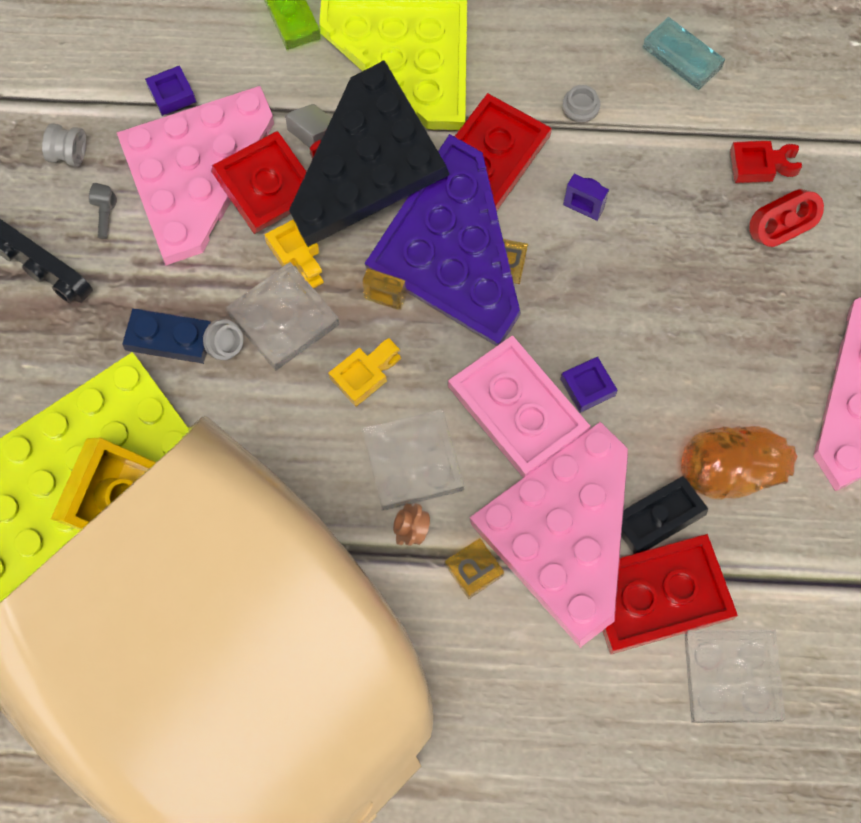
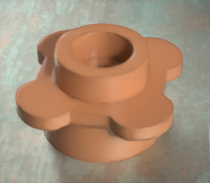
(411, 525)

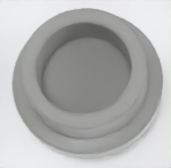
(581, 103)
(222, 339)

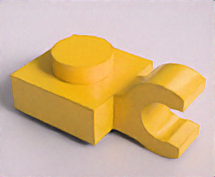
(290, 247)
(362, 374)

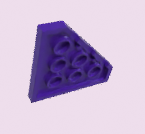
(453, 247)

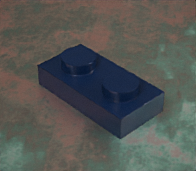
(166, 336)

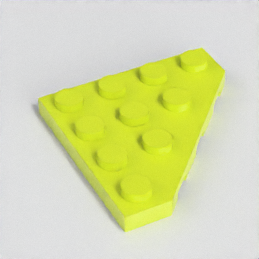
(419, 43)

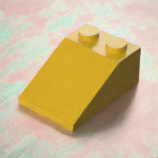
(97, 480)

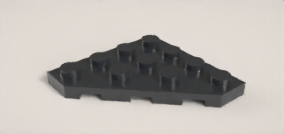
(366, 158)

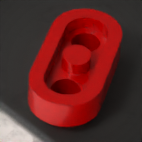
(783, 219)

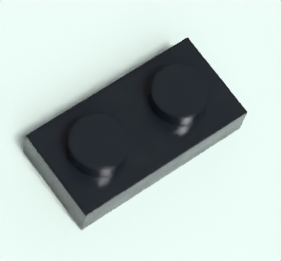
(661, 515)

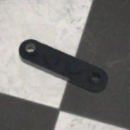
(42, 265)

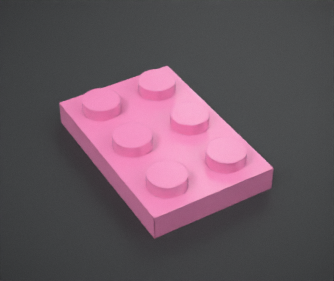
(518, 406)

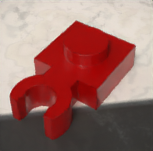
(759, 162)

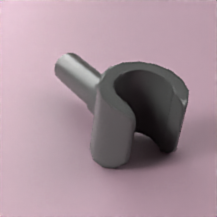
(104, 197)

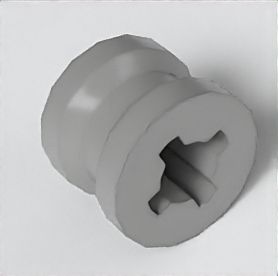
(64, 144)

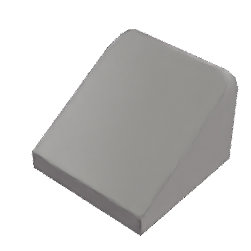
(308, 123)

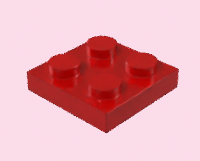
(261, 180)

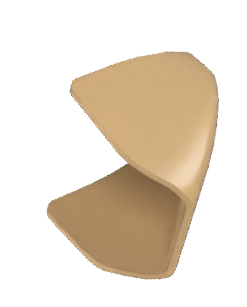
(213, 655)

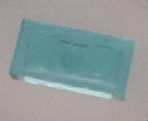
(683, 53)

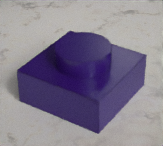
(170, 90)
(586, 196)
(588, 384)

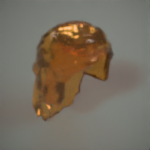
(737, 461)

